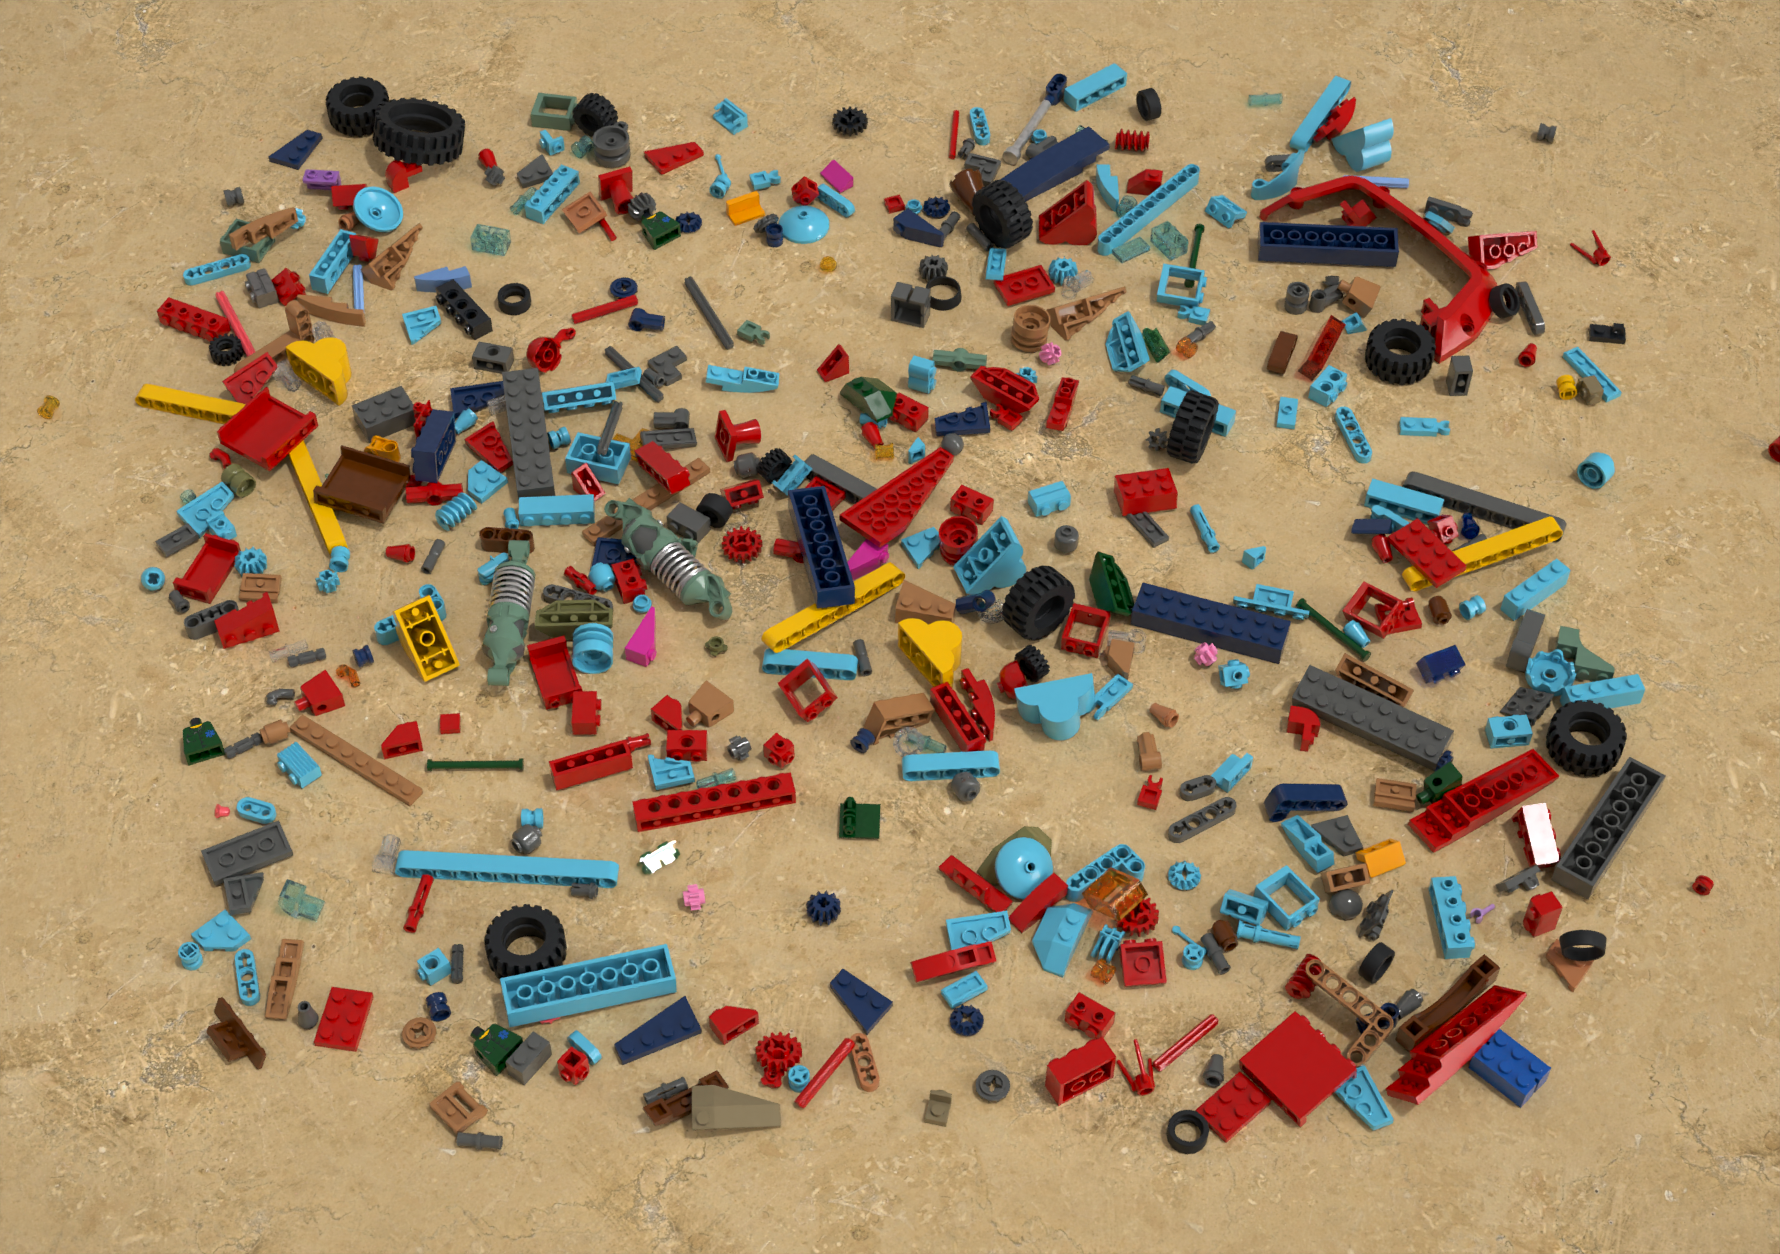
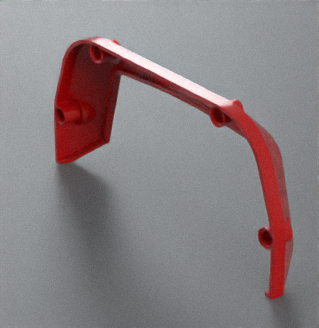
(1468, 311)

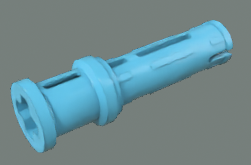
(1258, 934)

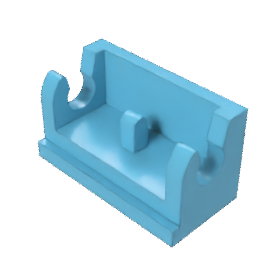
(730, 116)
(793, 476)

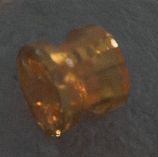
(1186, 347)
(1103, 971)

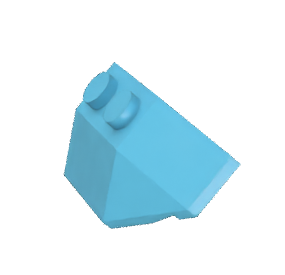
(1126, 344)
(1060, 935)

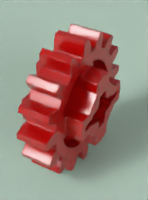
(742, 544)
(1145, 920)
(778, 1052)

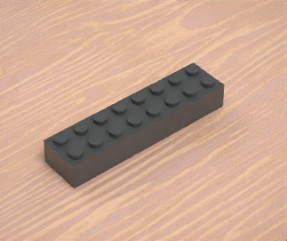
(528, 433)
(1373, 717)
(1608, 828)

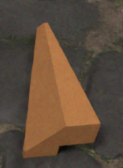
(387, 266)
(1071, 317)

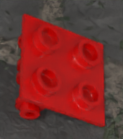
(421, 412)

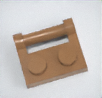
(452, 1112)

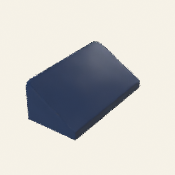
(1372, 526)

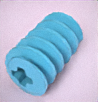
(454, 510)

